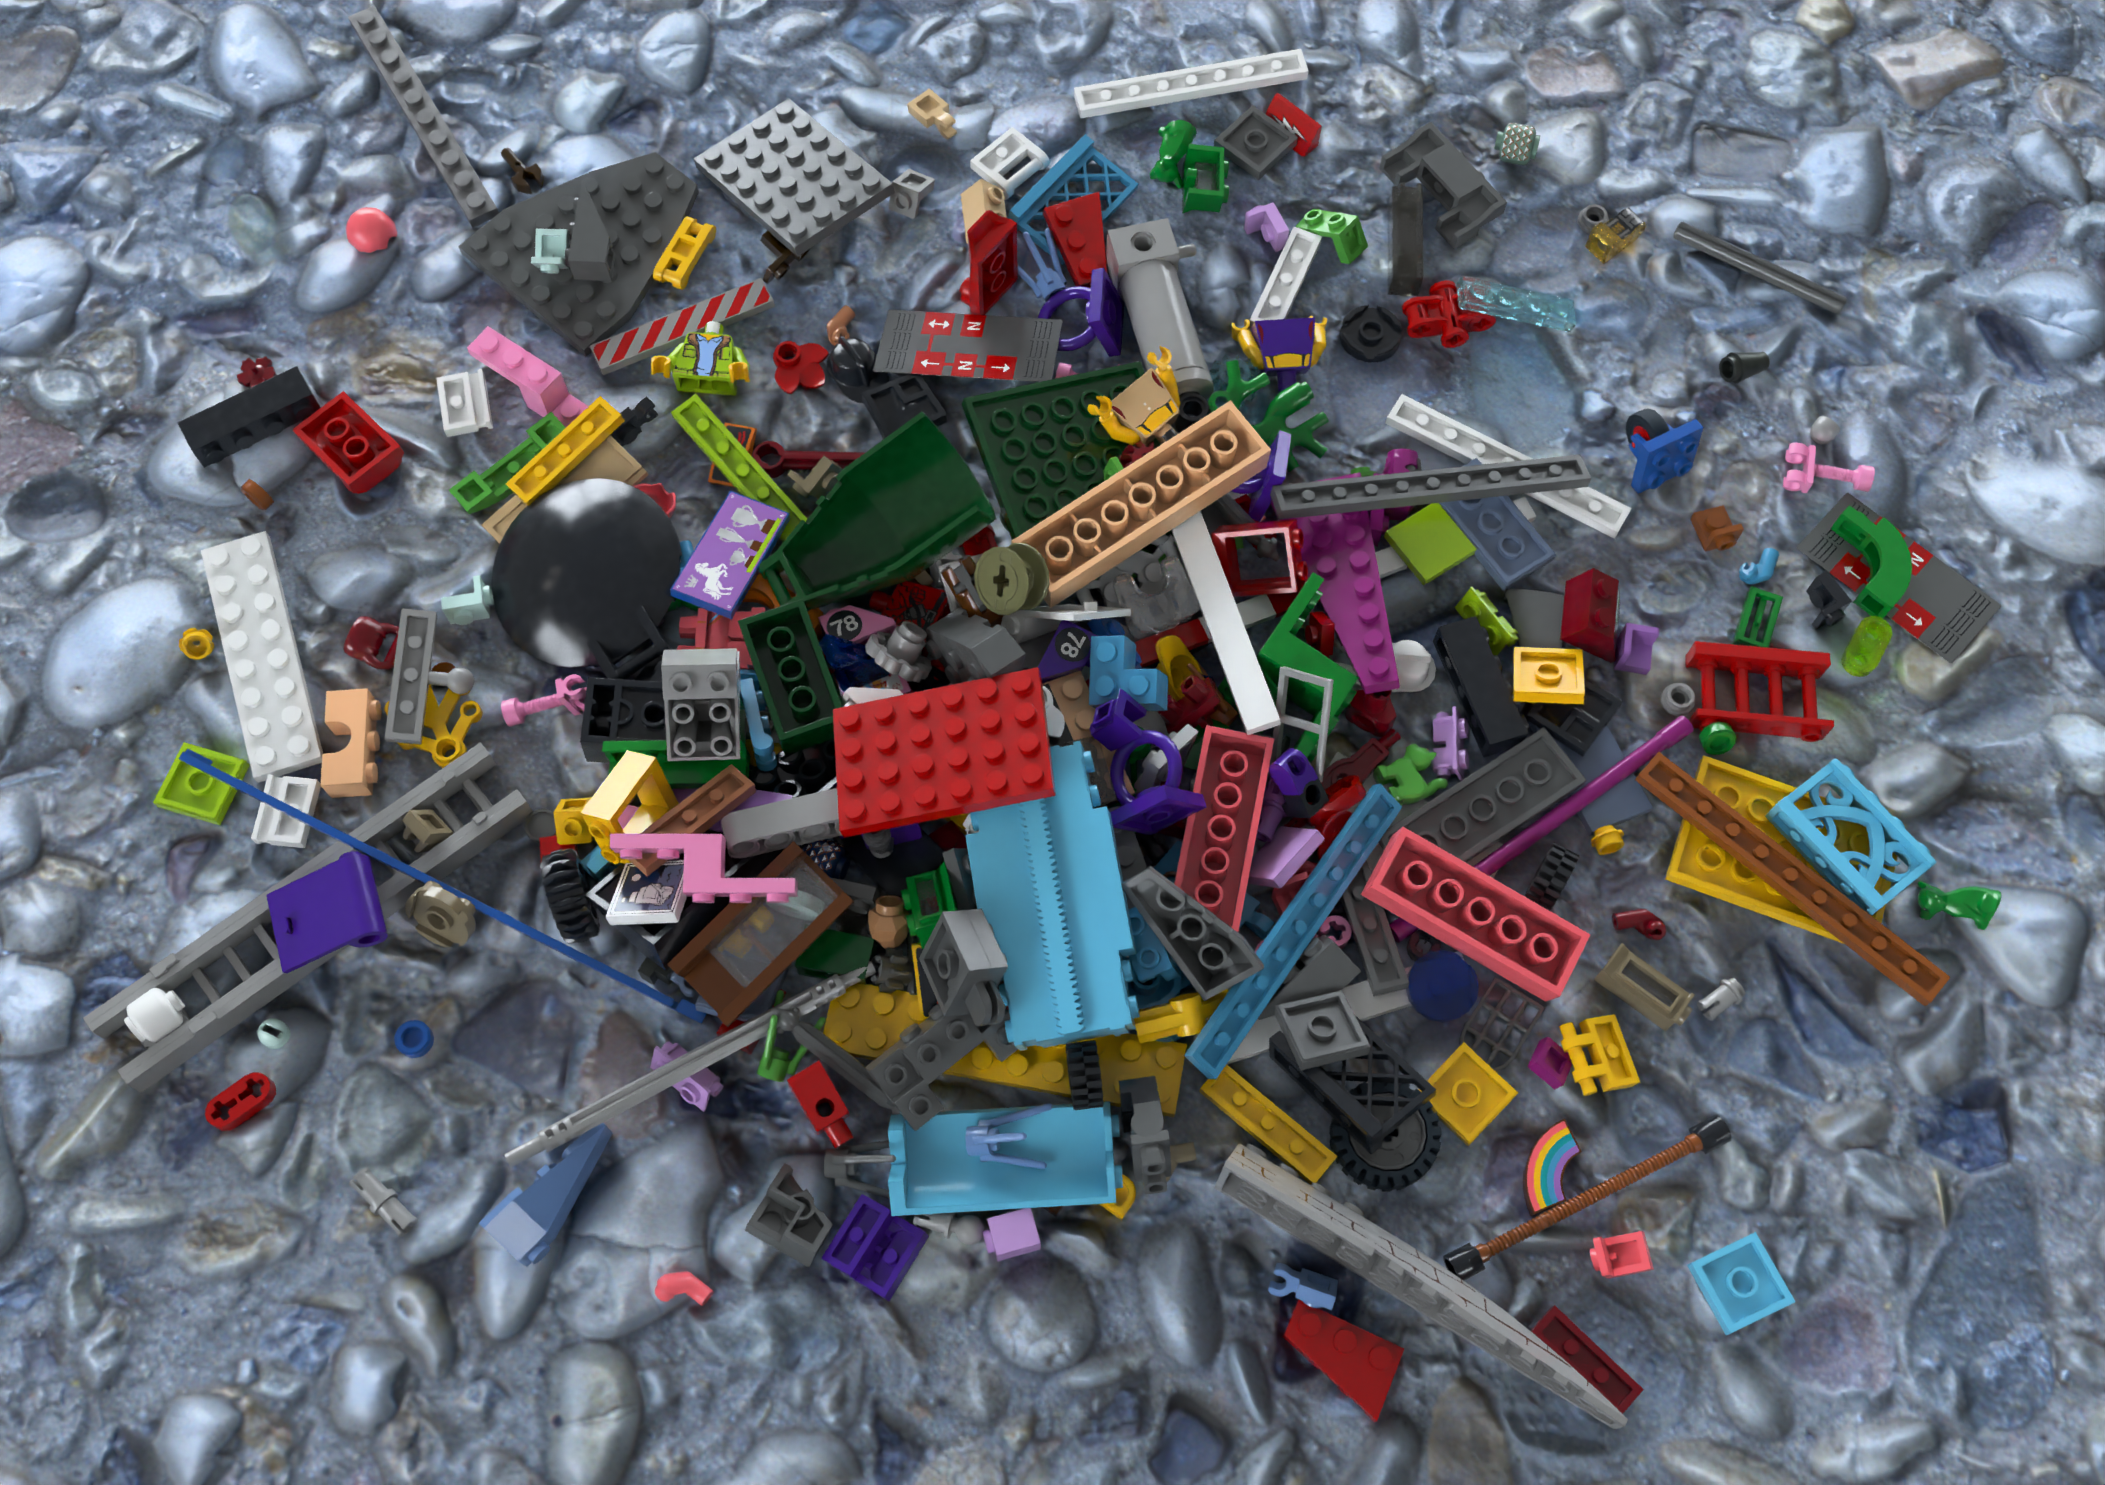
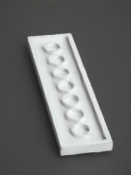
(262, 657)

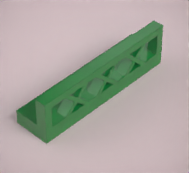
(679, 774)

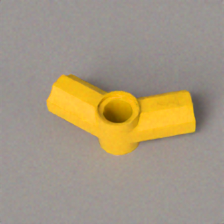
(1181, 1016)

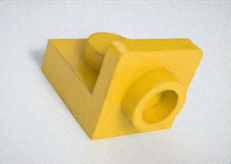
(569, 822)

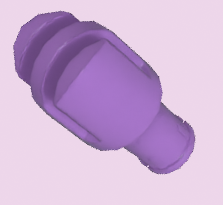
(1271, 812)

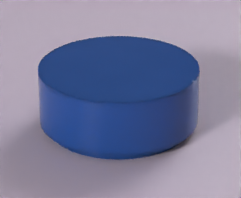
(414, 1039)

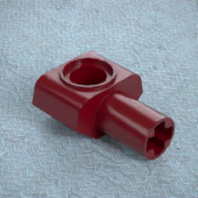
(1372, 712)

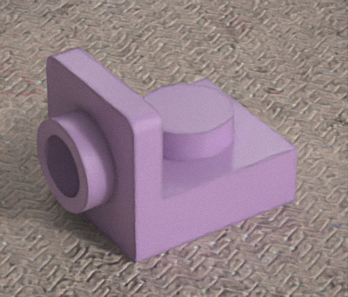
(1270, 223)

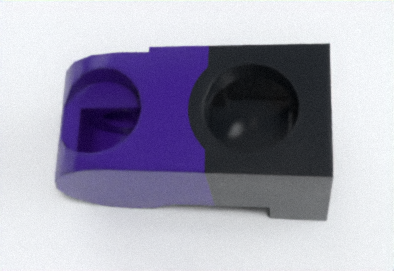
(1298, 784)

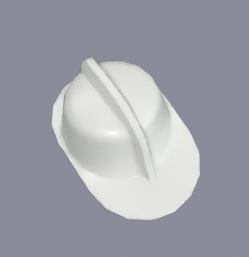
(1413, 665)

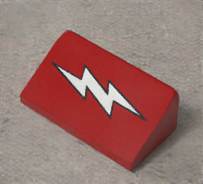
(1296, 122)

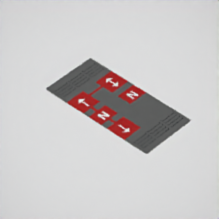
(968, 345)
(1938, 604)

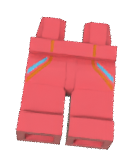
(717, 632)

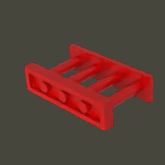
(1773, 664)

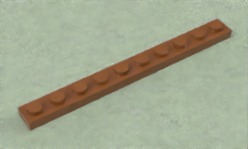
(1793, 879)

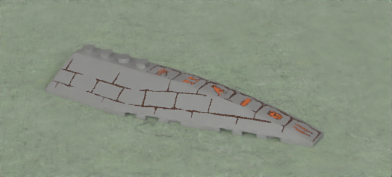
(1402, 1272)

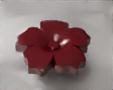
(255, 373)

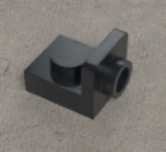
(1830, 598)

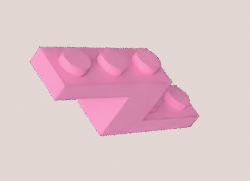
(538, 382)
(704, 867)

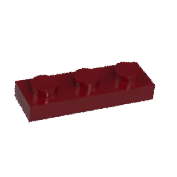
(1587, 1358)

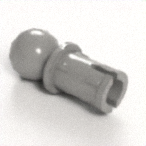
(967, 1228)

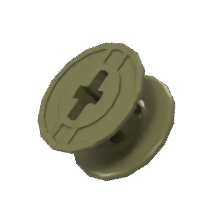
(1011, 578)

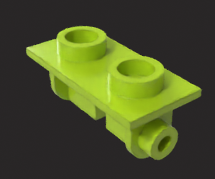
(1499, 630)

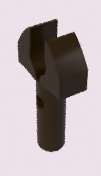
(522, 171)

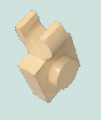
(930, 110)

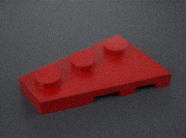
(1079, 235)
(1346, 1354)

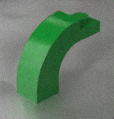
(1886, 556)

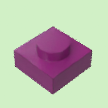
(1550, 1063)

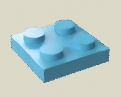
(1741, 1283)

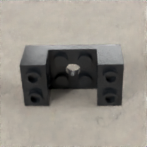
(617, 713)

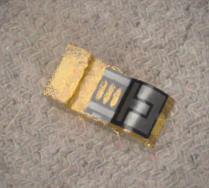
(1615, 234)

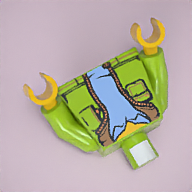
(705, 363)

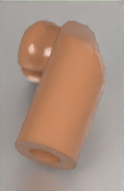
(837, 325)

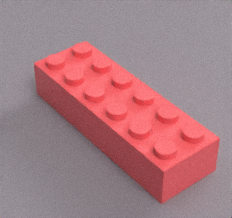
(1223, 835)
(1476, 914)

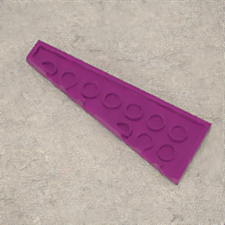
(1344, 555)

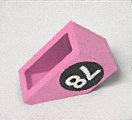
(855, 624)

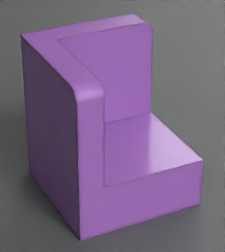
(1635, 648)

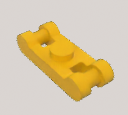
(684, 252)

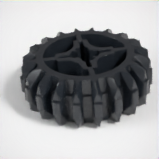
(566, 890)

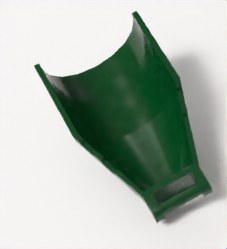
(882, 520)

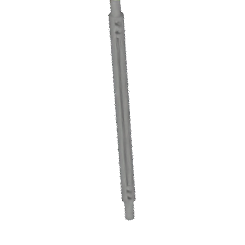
(680, 1068)

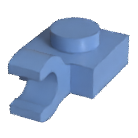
(1309, 1286)

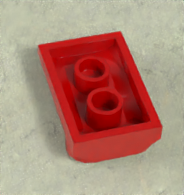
(991, 261)
(350, 444)

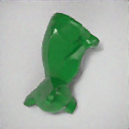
(1173, 147)
(1966, 902)

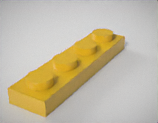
(565, 451)
(1268, 1124)

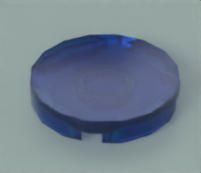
(1442, 986)

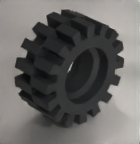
(1552, 876)
(1084, 1075)

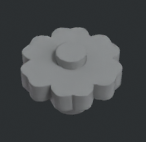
(901, 651)

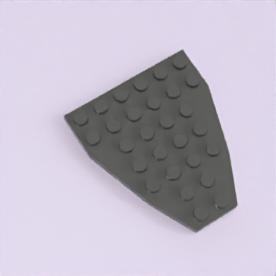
(641, 211)

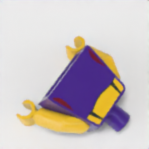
(1282, 346)

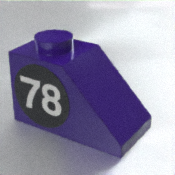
(1067, 652)

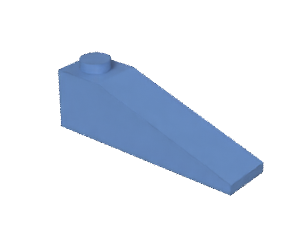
(532, 1218)

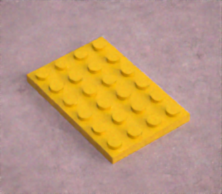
(1713, 871)

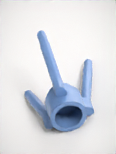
(1048, 281)
(985, 1139)

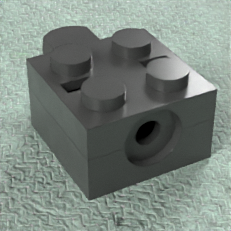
(965, 966)

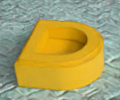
(1124, 1199)

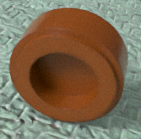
(256, 495)

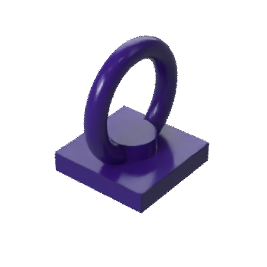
(1103, 313)
(1273, 475)
(1157, 805)

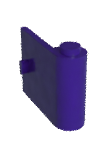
(327, 912)

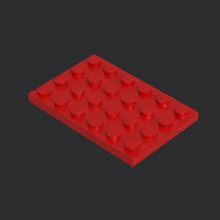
(942, 752)

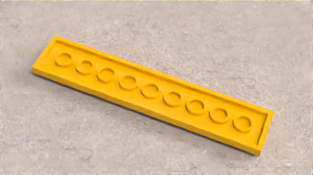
(871, 1022)

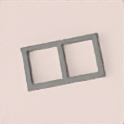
(1322, 729)

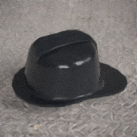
(852, 368)

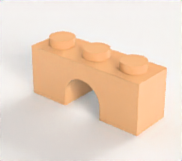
(353, 768)

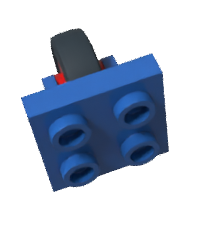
(1660, 448)

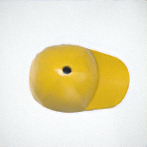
(1173, 663)

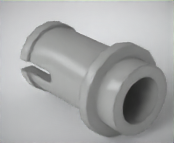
(1723, 997)

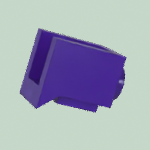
(1114, 721)

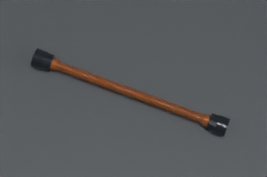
(1705, 1136)

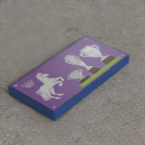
(730, 554)

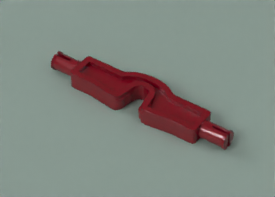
(1359, 764)

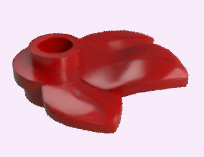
(802, 368)

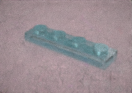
(1516, 304)

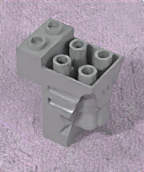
(702, 703)

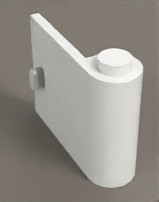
(1041, 620)

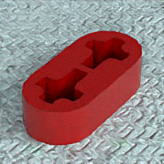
(1341, 797)
(240, 1101)

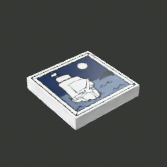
(648, 898)

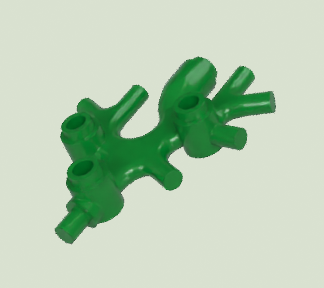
(1279, 409)

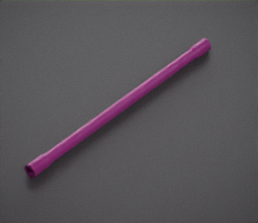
(1663, 740)

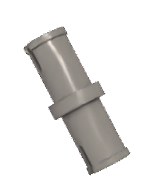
(383, 1202)

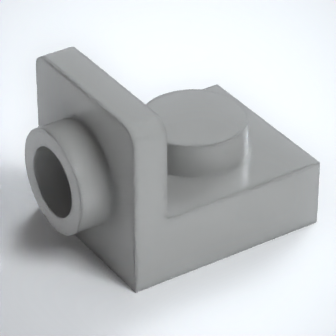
(909, 191)

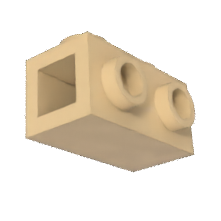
(979, 199)

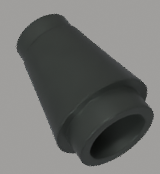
(1742, 365)

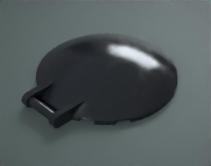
(588, 576)

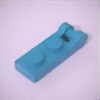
(758, 726)

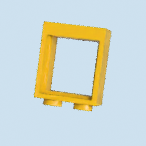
(631, 776)

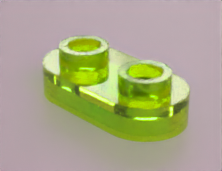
(1866, 649)

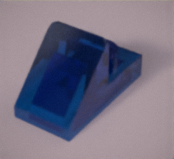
(851, 662)

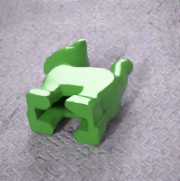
(1404, 776)

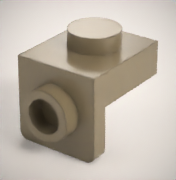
(819, 480)

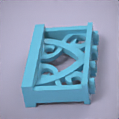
(1884, 832)

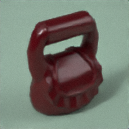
(366, 640)

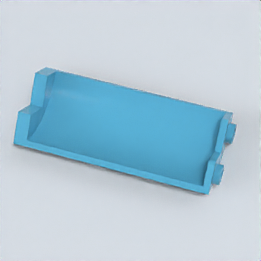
(940, 1177)

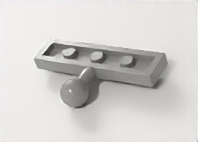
(414, 675)

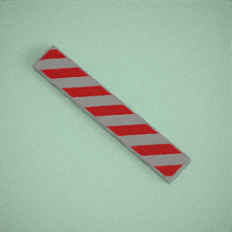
(672, 329)

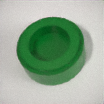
(1717, 738)

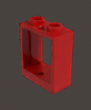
(1225, 546)

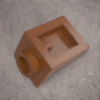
(1716, 529)

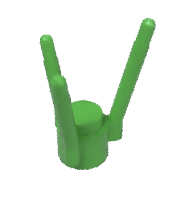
(775, 1060)

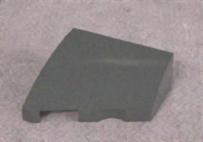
(1536, 617)
(790, 1219)

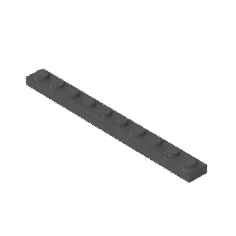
(1429, 486)

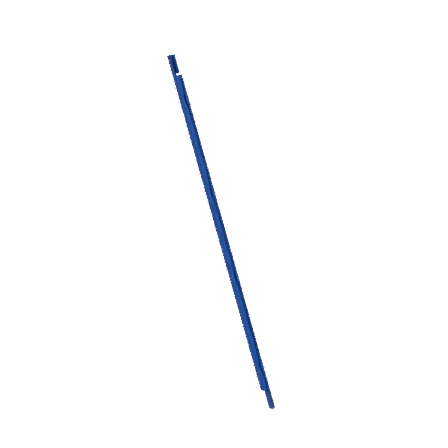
(204, 764)

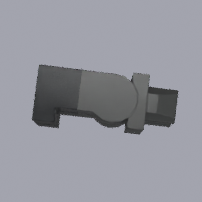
(1149, 1141)

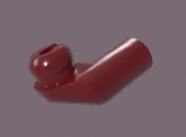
(1642, 921)

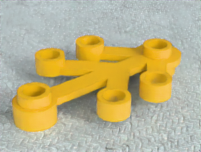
(437, 718)

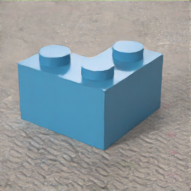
(1114, 668)

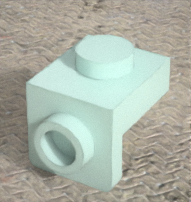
(550, 250)
(469, 607)

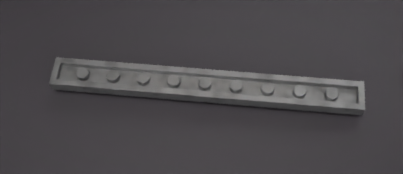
(424, 116)

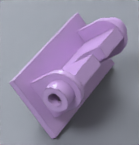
(1453, 757)
(695, 1088)

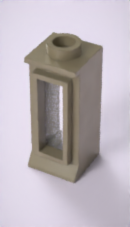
(1645, 989)

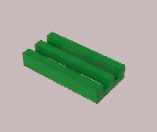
(1739, 638)

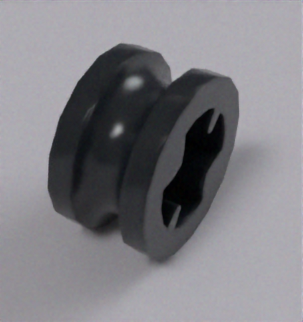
(1414, 940)

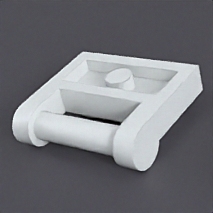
(1006, 154)

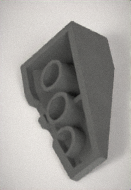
(1198, 941)

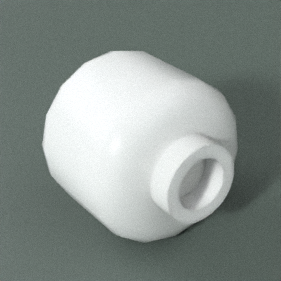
(154, 1015)

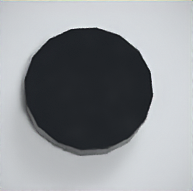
(1370, 333)

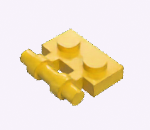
(1607, 1051)

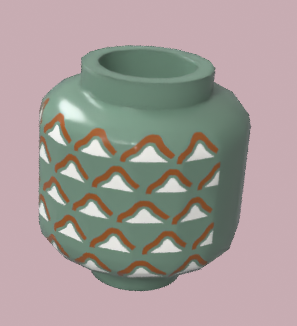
(1517, 144)

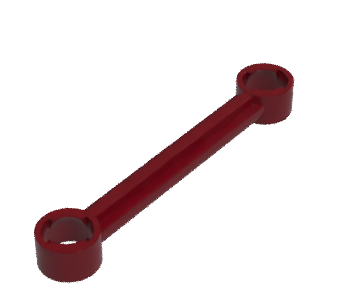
(798, 459)

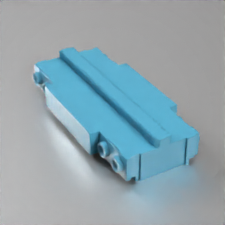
(1057, 909)

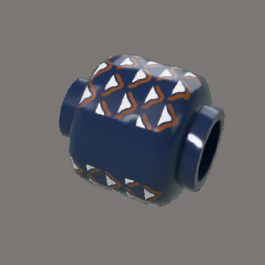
(829, 857)

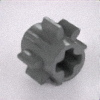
(892, 970)

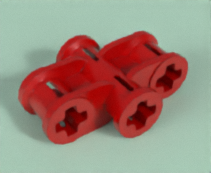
(1441, 315)

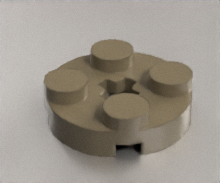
(441, 915)

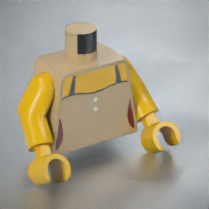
(1143, 408)

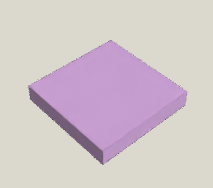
(1283, 856)

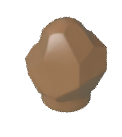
(888, 921)

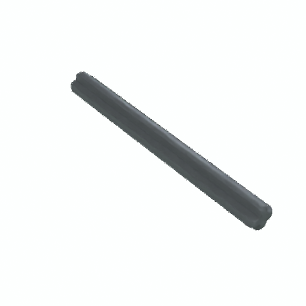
(1760, 267)

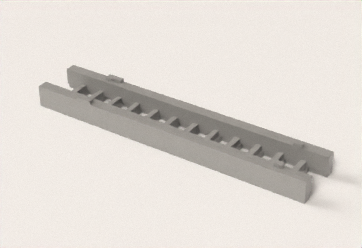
(270, 981)

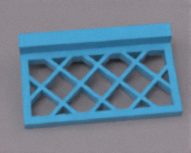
(1059, 177)

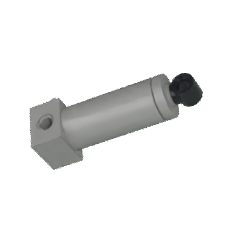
(1144, 272)

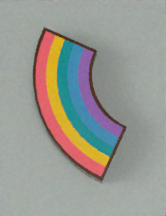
(1546, 1167)

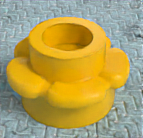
(196, 651)
(1607, 840)

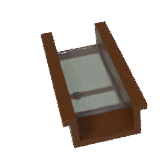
(759, 940)

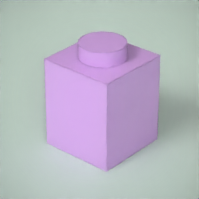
(1012, 1234)

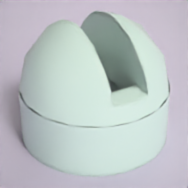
(269, 1040)

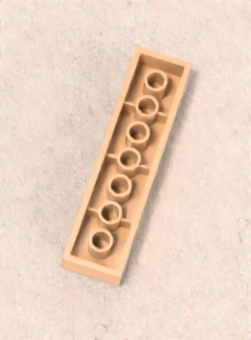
(1146, 500)

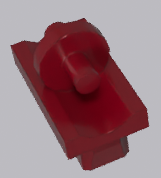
(1194, 707)

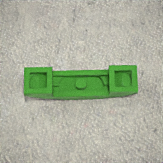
(483, 490)

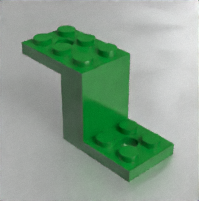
(1287, 650)

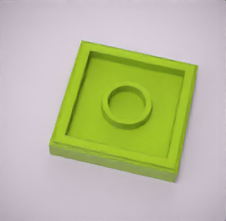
(1430, 543)
(197, 793)

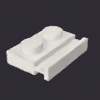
(464, 403)
(278, 828)

